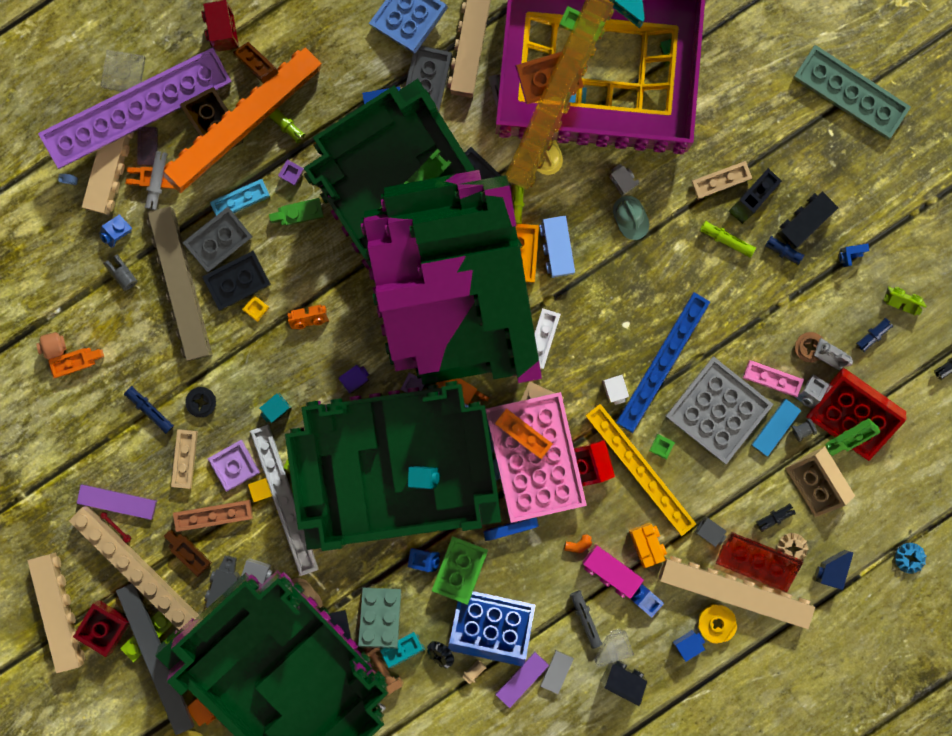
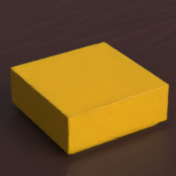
(256, 308)
(259, 490)

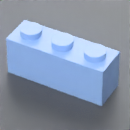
(557, 246)

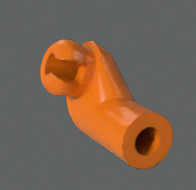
(579, 547)

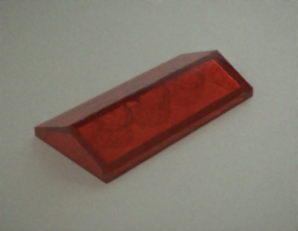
(758, 561)

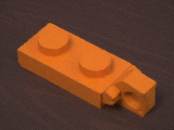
(74, 361)

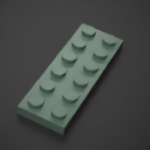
(851, 92)

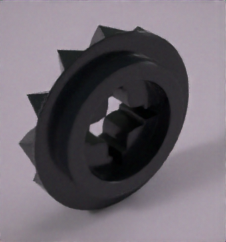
(196, 394)
(440, 654)

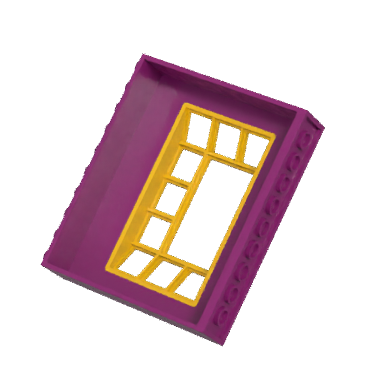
(610, 124)

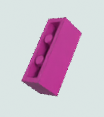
(612, 572)

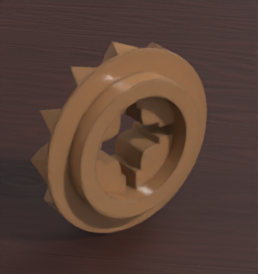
(801, 350)

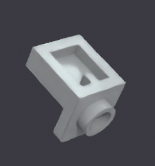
(813, 391)

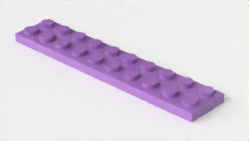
(133, 108)

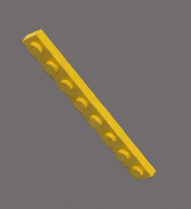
(640, 470)

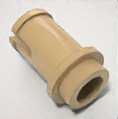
(474, 671)

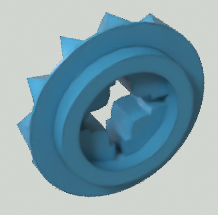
(903, 563)

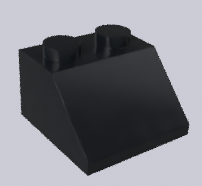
(624, 682)

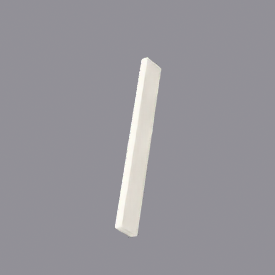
(283, 498)

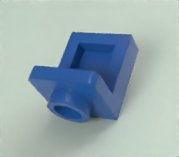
(114, 230)

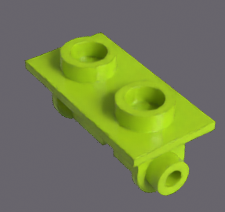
(898, 296)

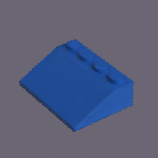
(492, 628)

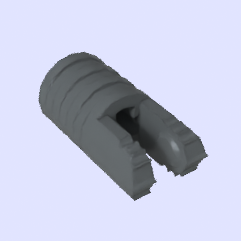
(121, 275)

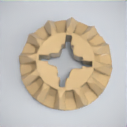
(787, 540)

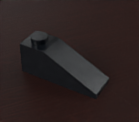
(755, 196)

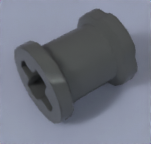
(804, 429)

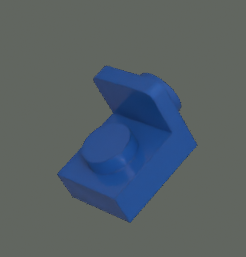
(856, 251)
(423, 560)
(647, 600)

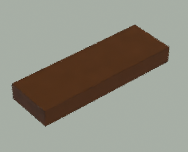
(255, 62)

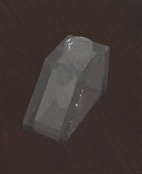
(614, 648)

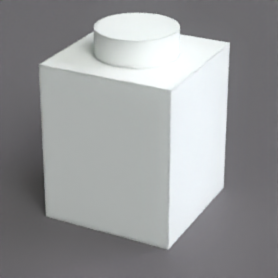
(615, 389)

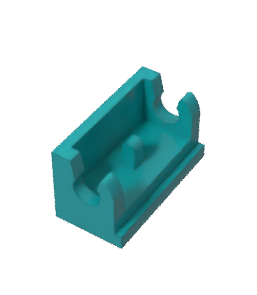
(407, 648)

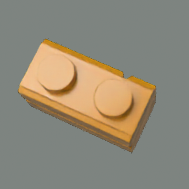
(647, 545)

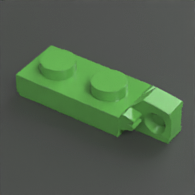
(298, 212)
(853, 437)

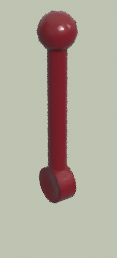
(126, 538)

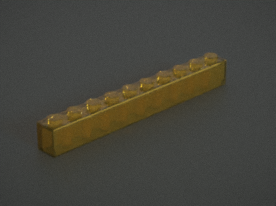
(558, 91)

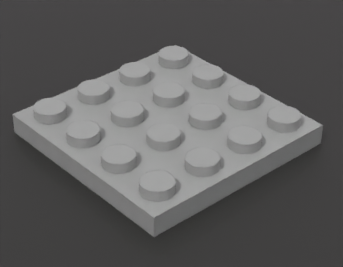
(719, 410)

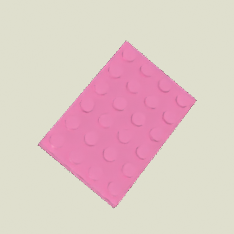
(534, 484)

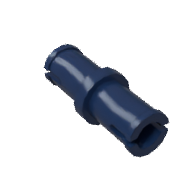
(784, 250)
(874, 334)

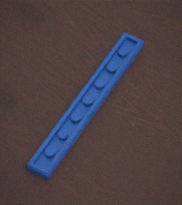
(663, 362)

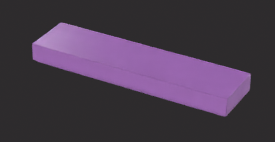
(116, 502)

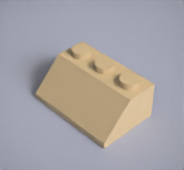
(820, 482)

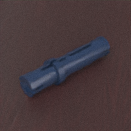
(148, 409)

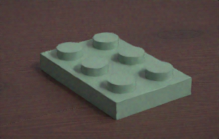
(380, 618)

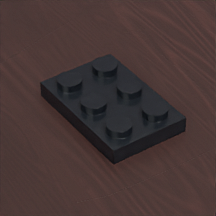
(236, 280)

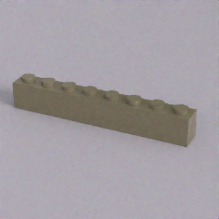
(179, 283)

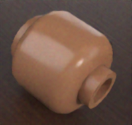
(51, 345)

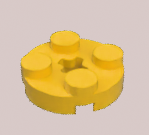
(717, 634)

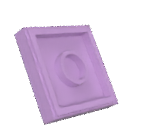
(233, 465)

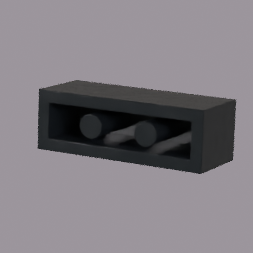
(807, 219)

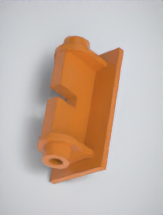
(299, 319)

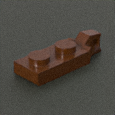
(187, 553)

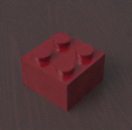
(221, 25)
(102, 628)

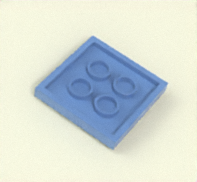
(408, 20)

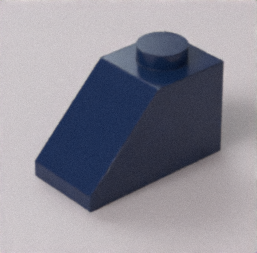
(834, 570)

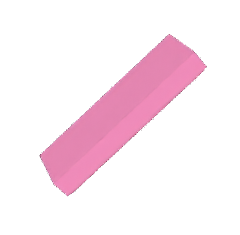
(772, 378)

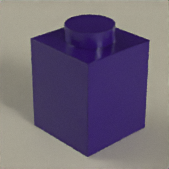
(354, 378)

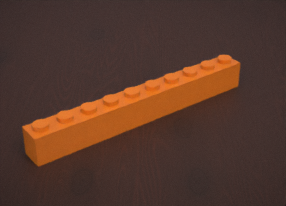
(241, 120)

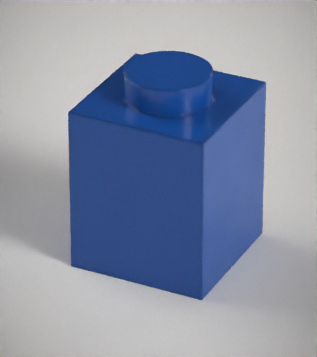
(689, 645)

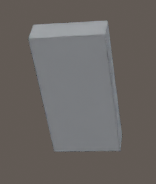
(556, 672)

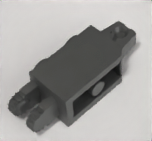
(222, 579)

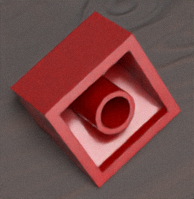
(594, 463)

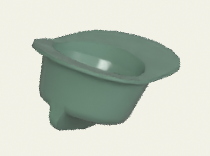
(631, 217)

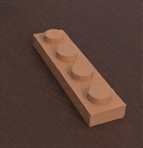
(212, 515)

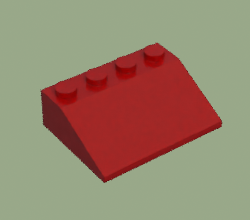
(854, 401)

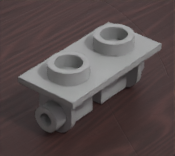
(832, 355)

